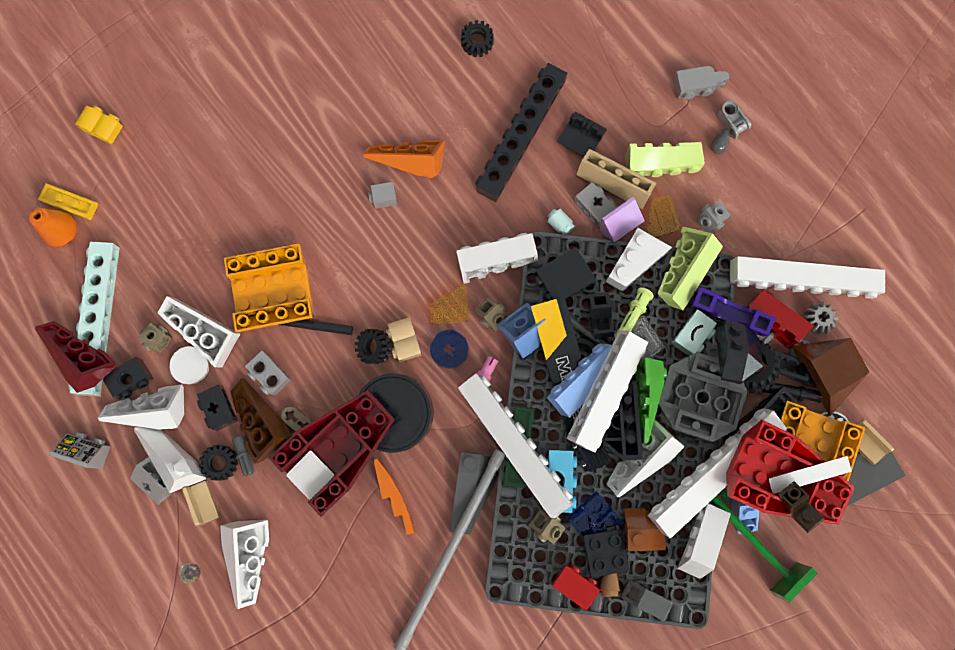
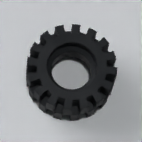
(476, 28)
(364, 346)
(206, 462)

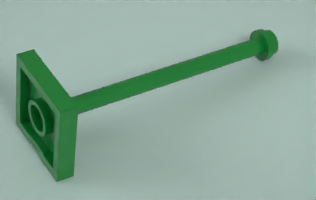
(793, 580)

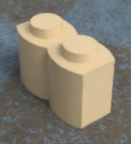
(404, 340)

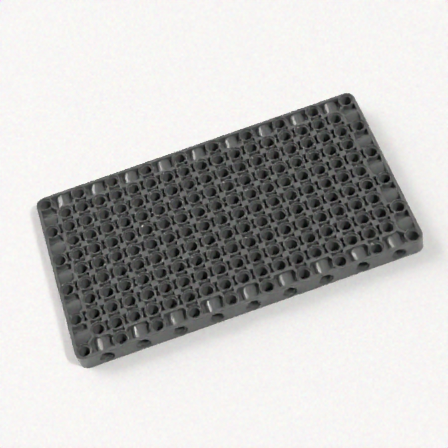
(517, 592)

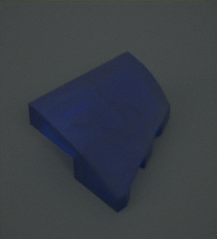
(594, 516)

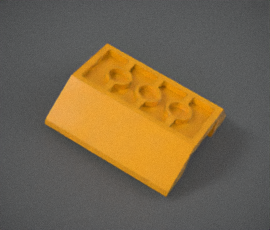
(269, 287)
(824, 435)

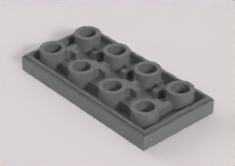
(870, 478)

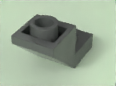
(647, 600)

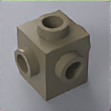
(491, 313)
(154, 337)
(547, 527)

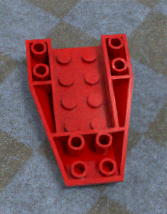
(771, 452)

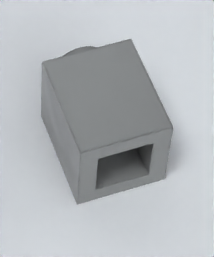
(383, 195)

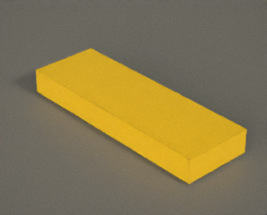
(68, 201)

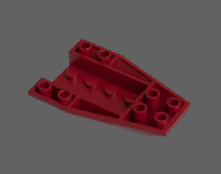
(342, 441)

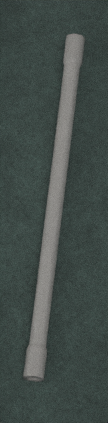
(407, 634)

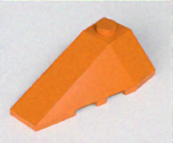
(418, 159)

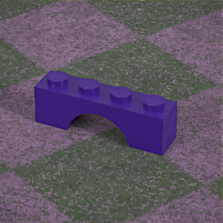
(723, 309)

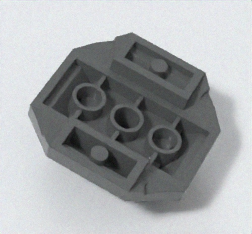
(683, 411)

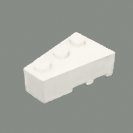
(636, 259)
(704, 541)

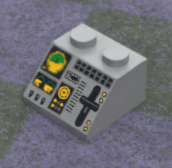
(81, 451)

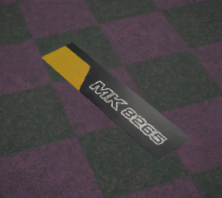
(558, 344)

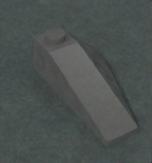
(469, 475)

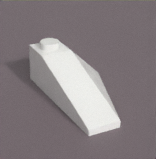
(152, 411)
(656, 454)

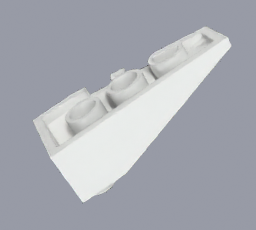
(170, 460)
(243, 552)

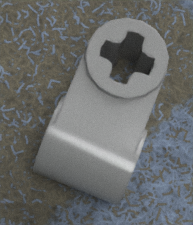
(734, 122)

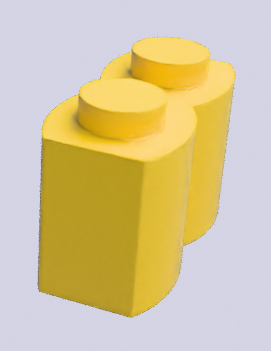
(98, 124)

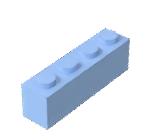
(577, 384)

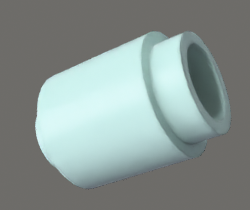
(560, 222)

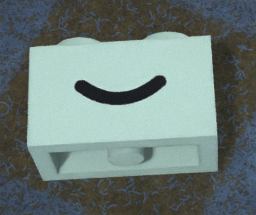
(694, 333)

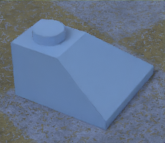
(521, 330)

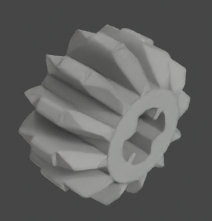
(824, 312)

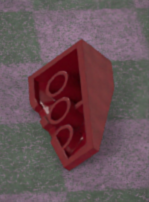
(76, 359)

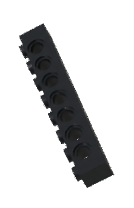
(555, 78)

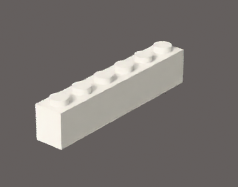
(607, 390)

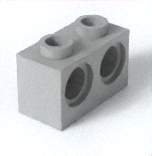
(271, 370)

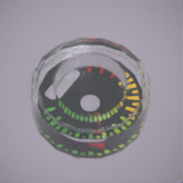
(189, 573)

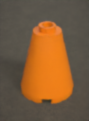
(53, 226)

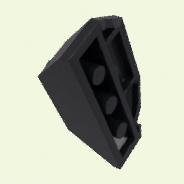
(737, 352)
(624, 432)

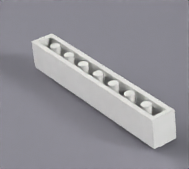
(807, 276)
(516, 446)
(705, 482)

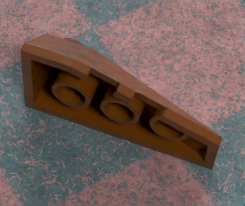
(261, 425)

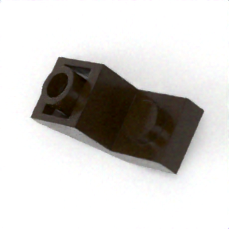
(798, 506)

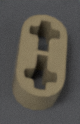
(291, 423)

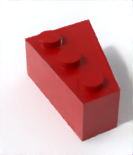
(788, 325)

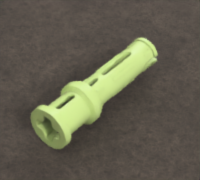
(637, 307)

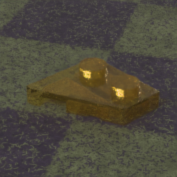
(662, 217)
(450, 308)

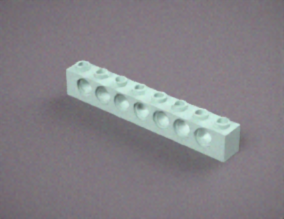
(103, 307)

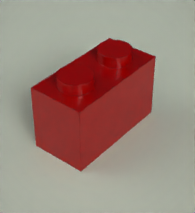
(575, 587)

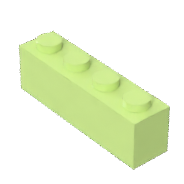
(665, 158)
(689, 266)

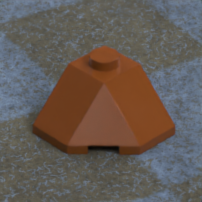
(641, 532)

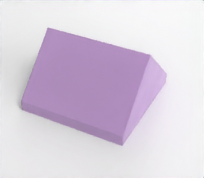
(621, 220)

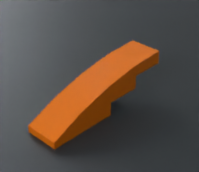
(390, 490)

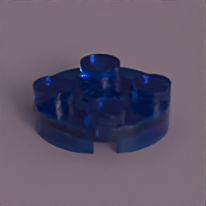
(455, 340)

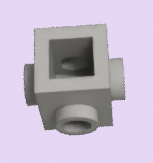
(713, 217)

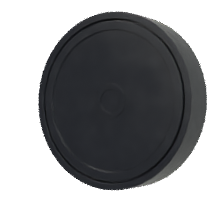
(408, 405)

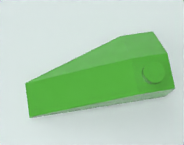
(650, 382)

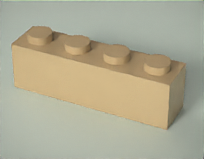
(615, 178)

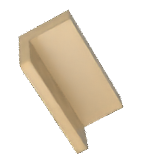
(873, 445)
(201, 503)

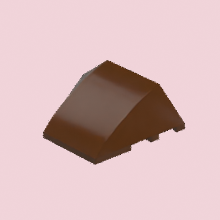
(834, 368)

